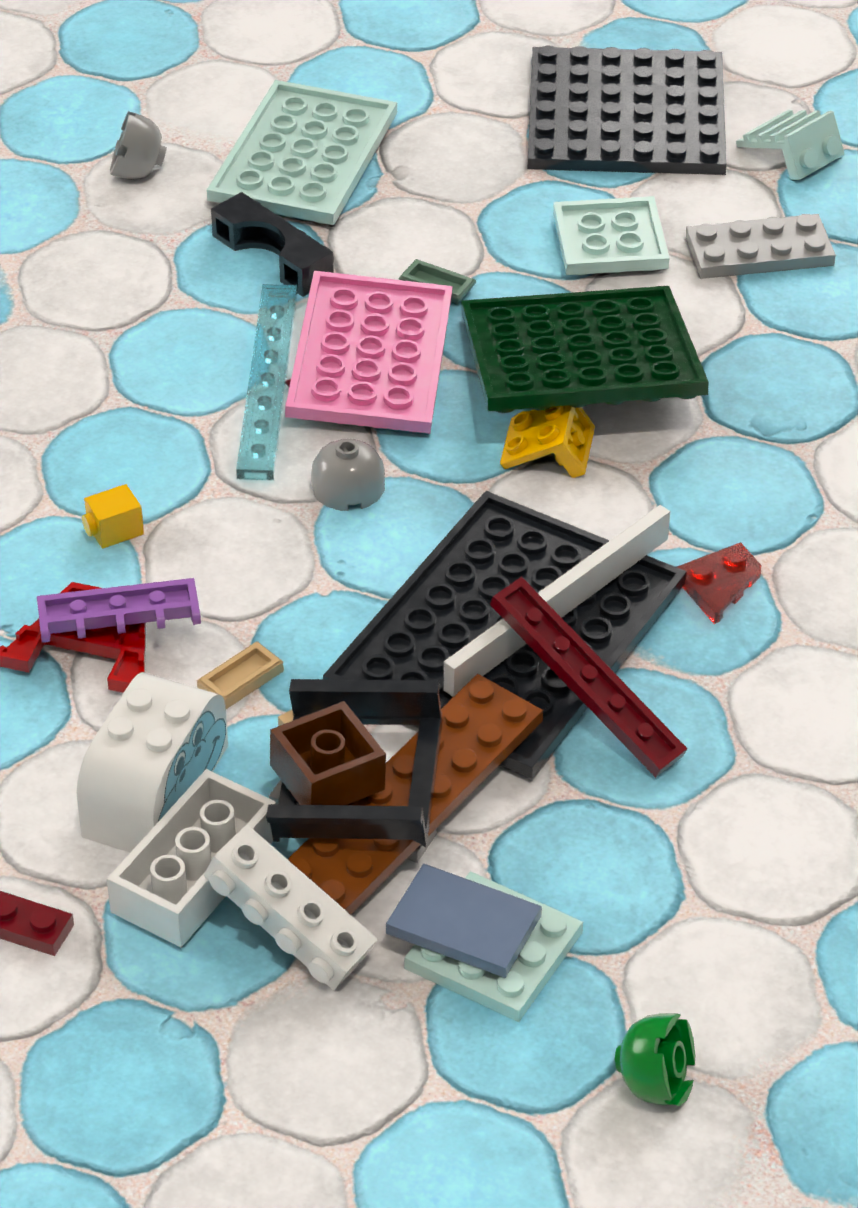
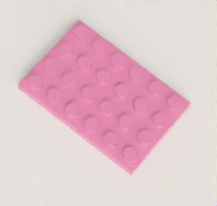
(370, 352)

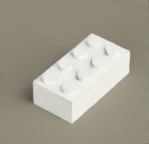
(163, 877)

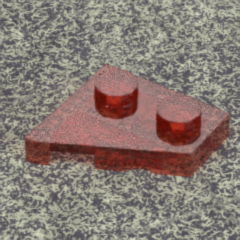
(720, 578)

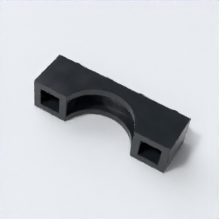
(248, 224)

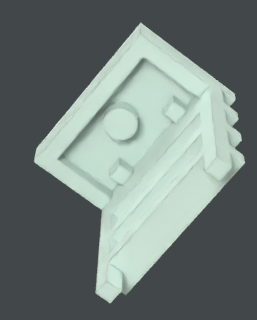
(805, 140)

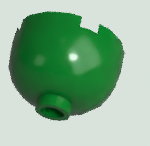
(656, 1059)

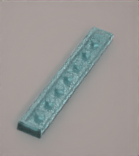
(267, 383)

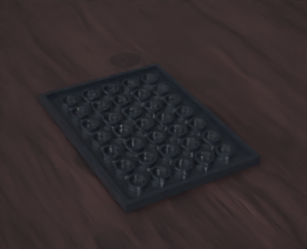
(449, 606)

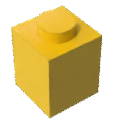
(113, 516)

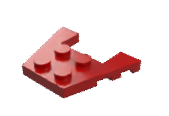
(106, 642)

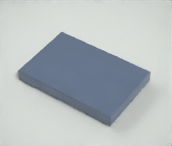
(464, 920)

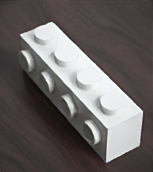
(289, 907)

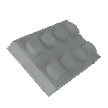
(760, 246)

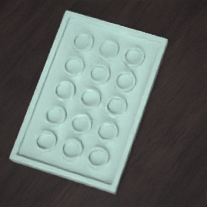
(304, 151)

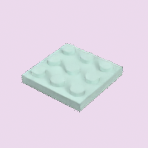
(610, 235)
(533, 968)

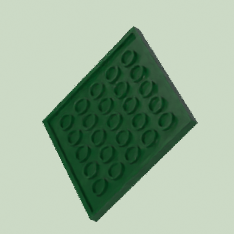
(582, 349)

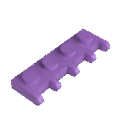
(118, 607)

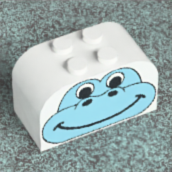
(147, 758)

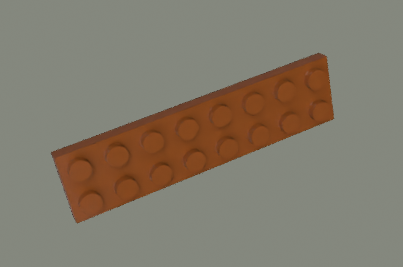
(477, 735)

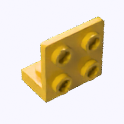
(556, 430)

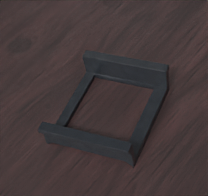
(373, 704)

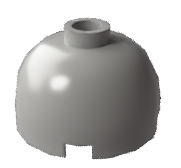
(137, 148)
(347, 475)

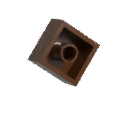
(328, 757)

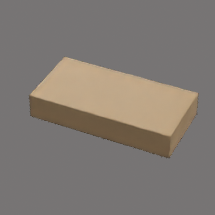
(242, 674)

